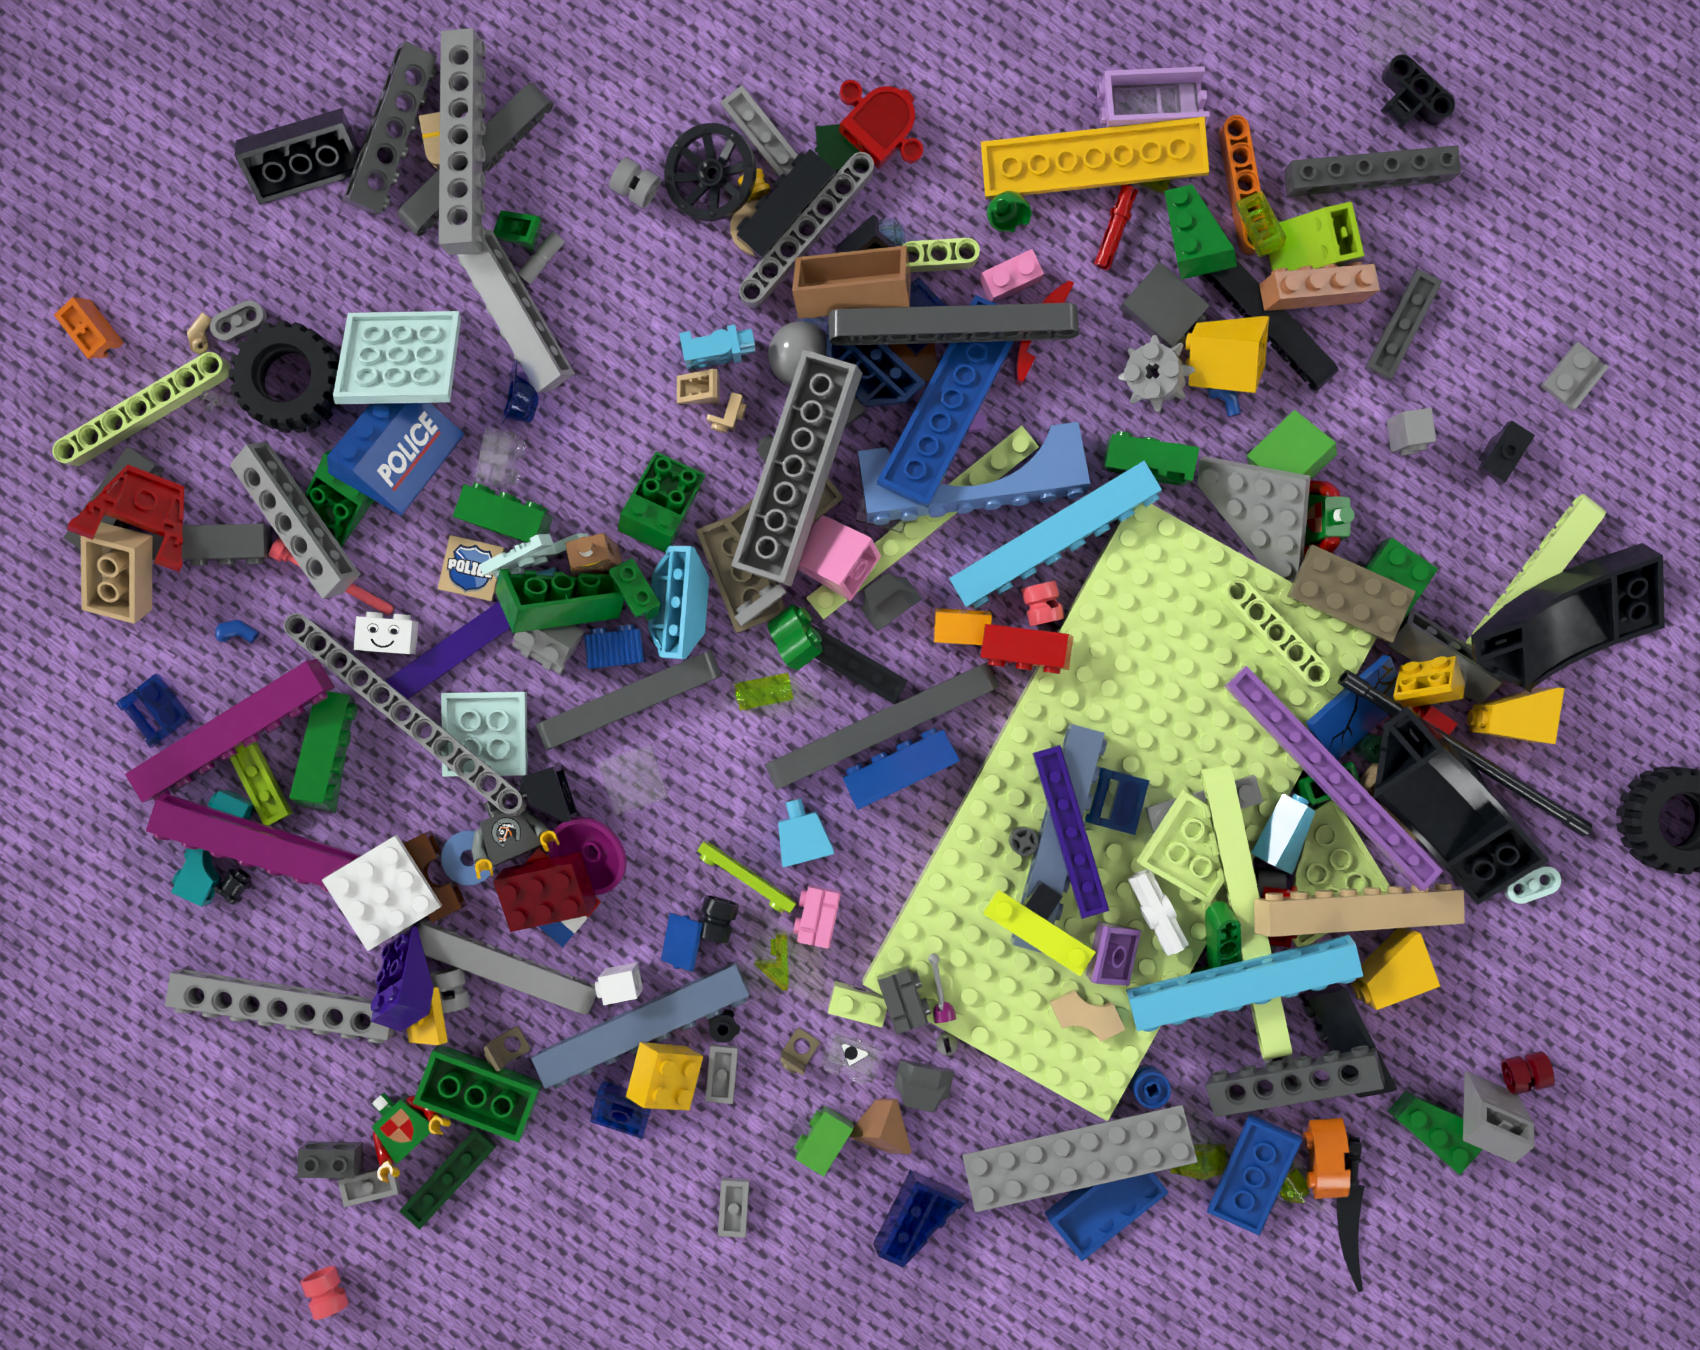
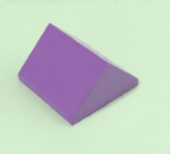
(1114, 954)

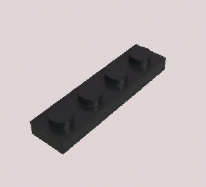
(860, 667)

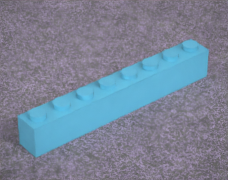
(1057, 534)
(1245, 983)

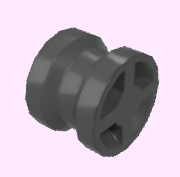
(1028, 843)

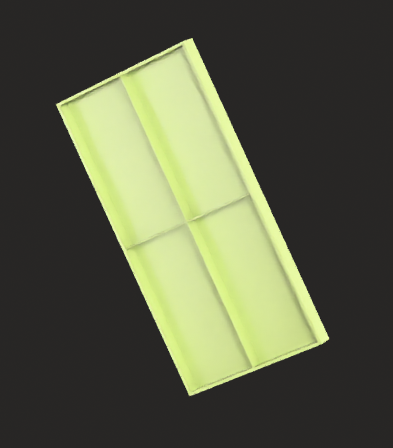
(1152, 677)

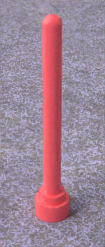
(281, 553)

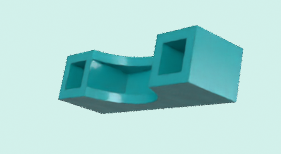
(198, 874)

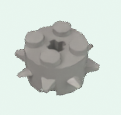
(1169, 365)

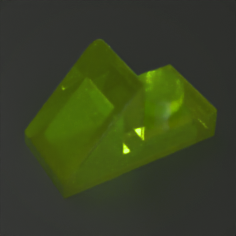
(777, 969)

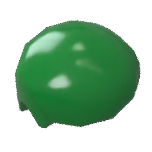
(1008, 211)

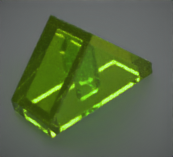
(1210, 1162)

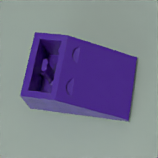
(402, 983)

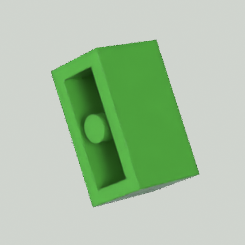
(823, 1140)

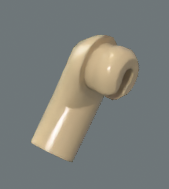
(197, 334)

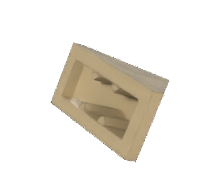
(699, 387)

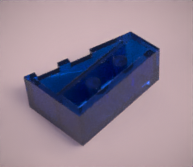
(914, 1216)

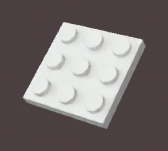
(382, 892)

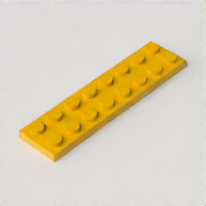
(1096, 157)

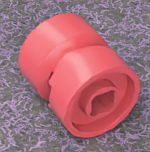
(1042, 603)
(324, 1292)

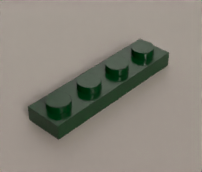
(448, 1178)

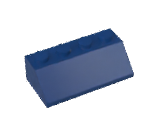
(901, 768)

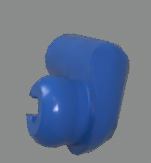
(1230, 399)
(229, 629)

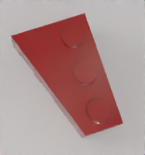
(1026, 648)

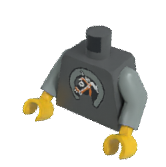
(507, 837)

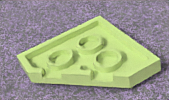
(1186, 849)

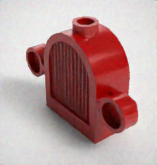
(880, 122)

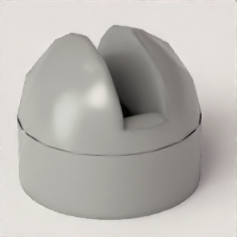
(952, 1042)

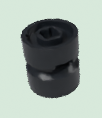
(717, 918)

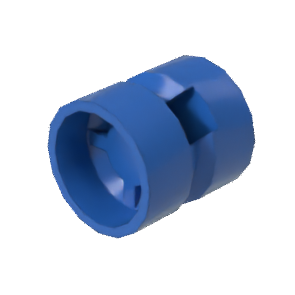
(1150, 1086)

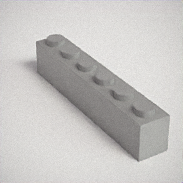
(516, 315)

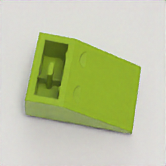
(1319, 239)

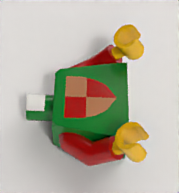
(1327, 517)
(401, 1130)

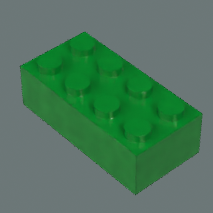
(477, 1094)

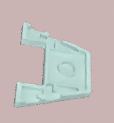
(527, 554)

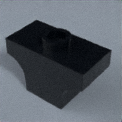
(1505, 451)

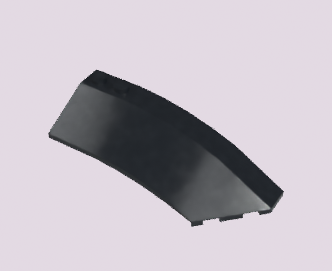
(1574, 616)
(1453, 808)

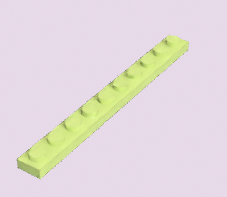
(896, 545)

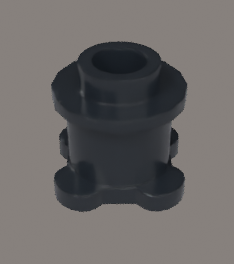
(233, 885)
(727, 1019)

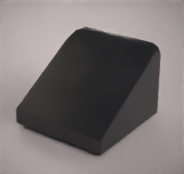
(1042, 900)

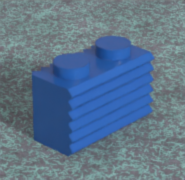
(614, 648)

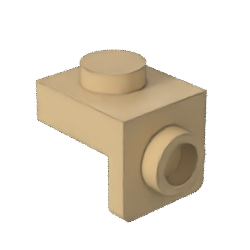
(735, 410)

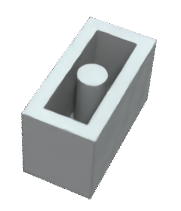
(1411, 431)

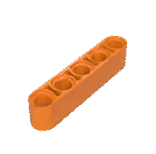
(1240, 172)

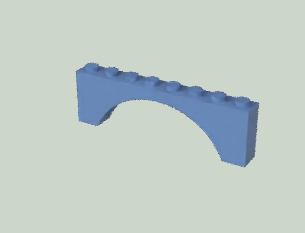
(1053, 473)

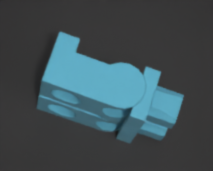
(716, 348)

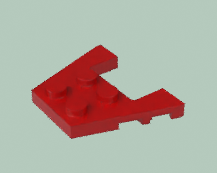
(144, 503)

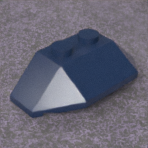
(884, 375)

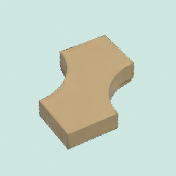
(1100, 1019)

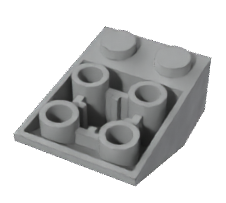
(1496, 1119)

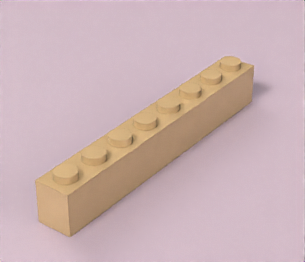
(1357, 911)

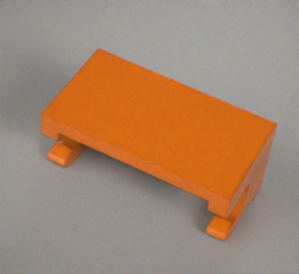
(88, 328)

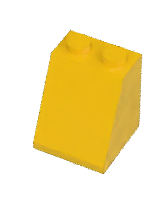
(1228, 353)
(1520, 715)
(1396, 971)

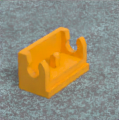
(960, 626)

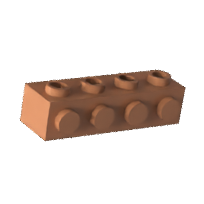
(1319, 286)

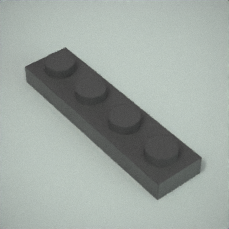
(1403, 325)

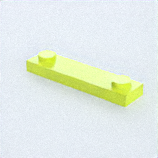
(1039, 932)

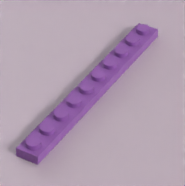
(1333, 778)

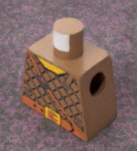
(592, 555)

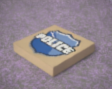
(462, 570)

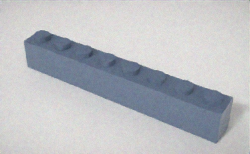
(1081, 753)
(641, 1024)

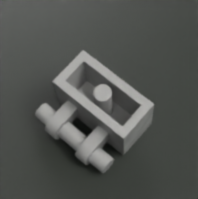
(549, 645)

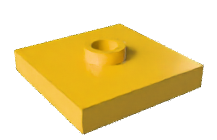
(432, 1027)

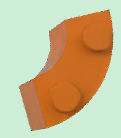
(1326, 1147)

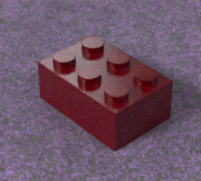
(545, 891)

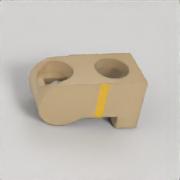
(431, 137)

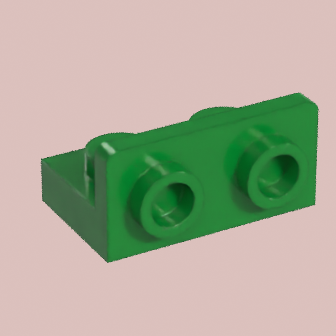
(635, 589)

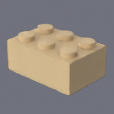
(117, 573)

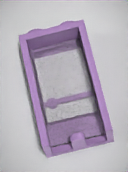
(1151, 95)

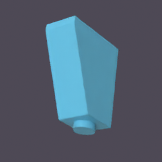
(1285, 833)

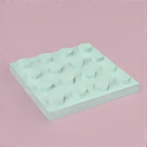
(397, 357)

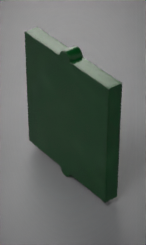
(834, 147)

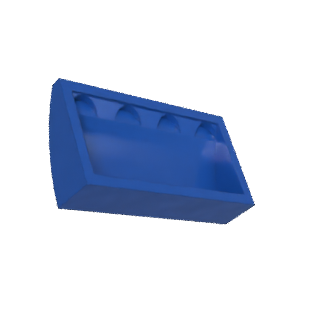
(1099, 1212)

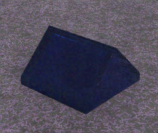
(618, 1112)

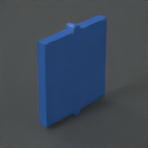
(681, 942)

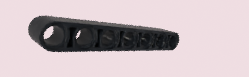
(1283, 331)

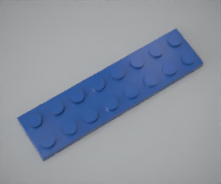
(943, 417)

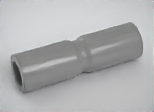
(543, 255)

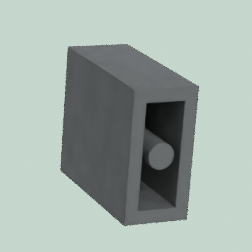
(1165, 306)

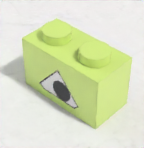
(857, 1004)

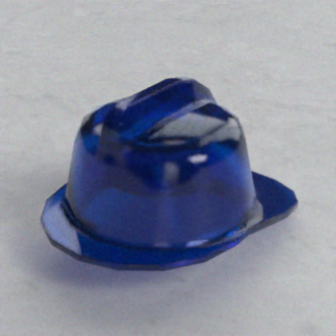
(521, 399)

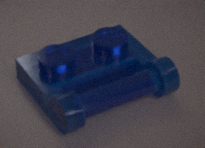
(160, 703)
(1126, 803)

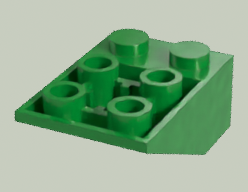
(336, 502)
(660, 502)

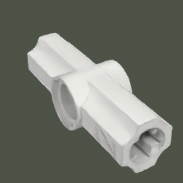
(1158, 912)

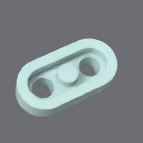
(1531, 886)

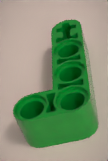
(1222, 936)

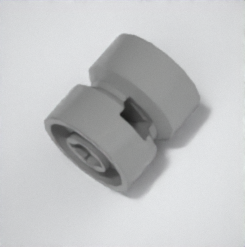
(627, 176)
(448, 980)

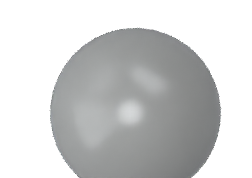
(788, 344)

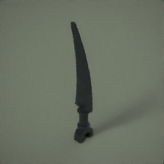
(1349, 1213)

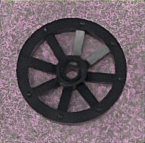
(707, 168)

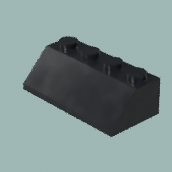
(298, 156)
(1341, 1027)

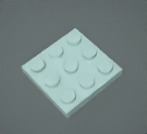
(490, 727)

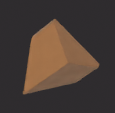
(883, 1128)

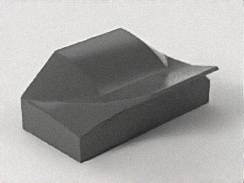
(888, 599)
(922, 1084)

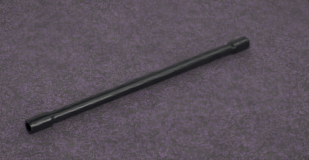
(1567, 817)

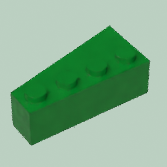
(556, 600)
(324, 753)

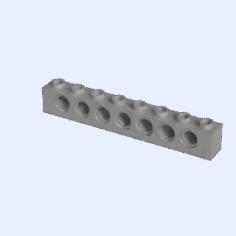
(455, 49)
(182, 997)

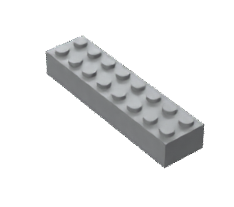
(797, 468)
(1079, 1158)

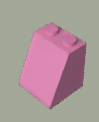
(838, 557)

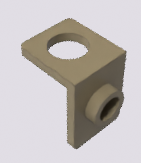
(498, 1055)
(794, 1061)

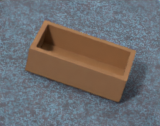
(851, 281)

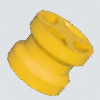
(760, 187)

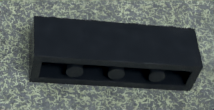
(785, 204)

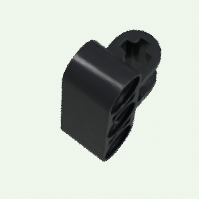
(1408, 102)

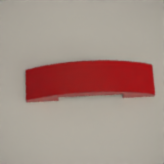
(1024, 359)

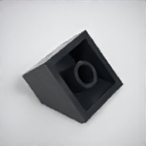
(550, 792)

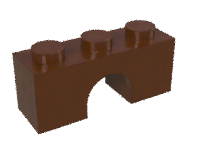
(423, 851)

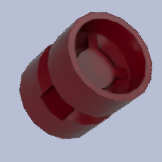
(1529, 1072)

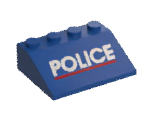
(394, 452)

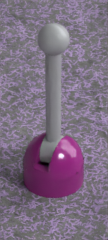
(943, 1010)

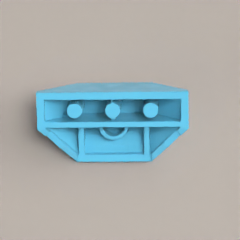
(683, 592)

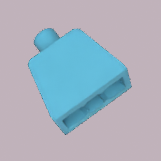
(802, 835)

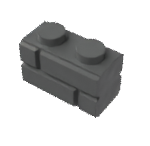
(903, 999)

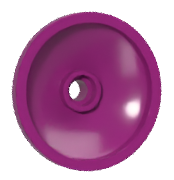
(606, 864)

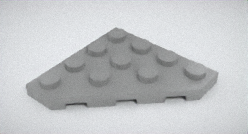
(1262, 508)

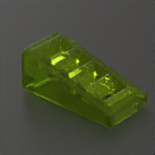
(1258, 240)

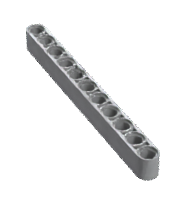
(392, 708)

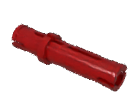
(1119, 216)

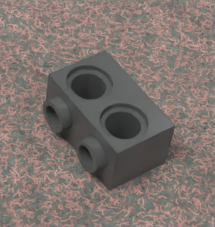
(330, 1159)

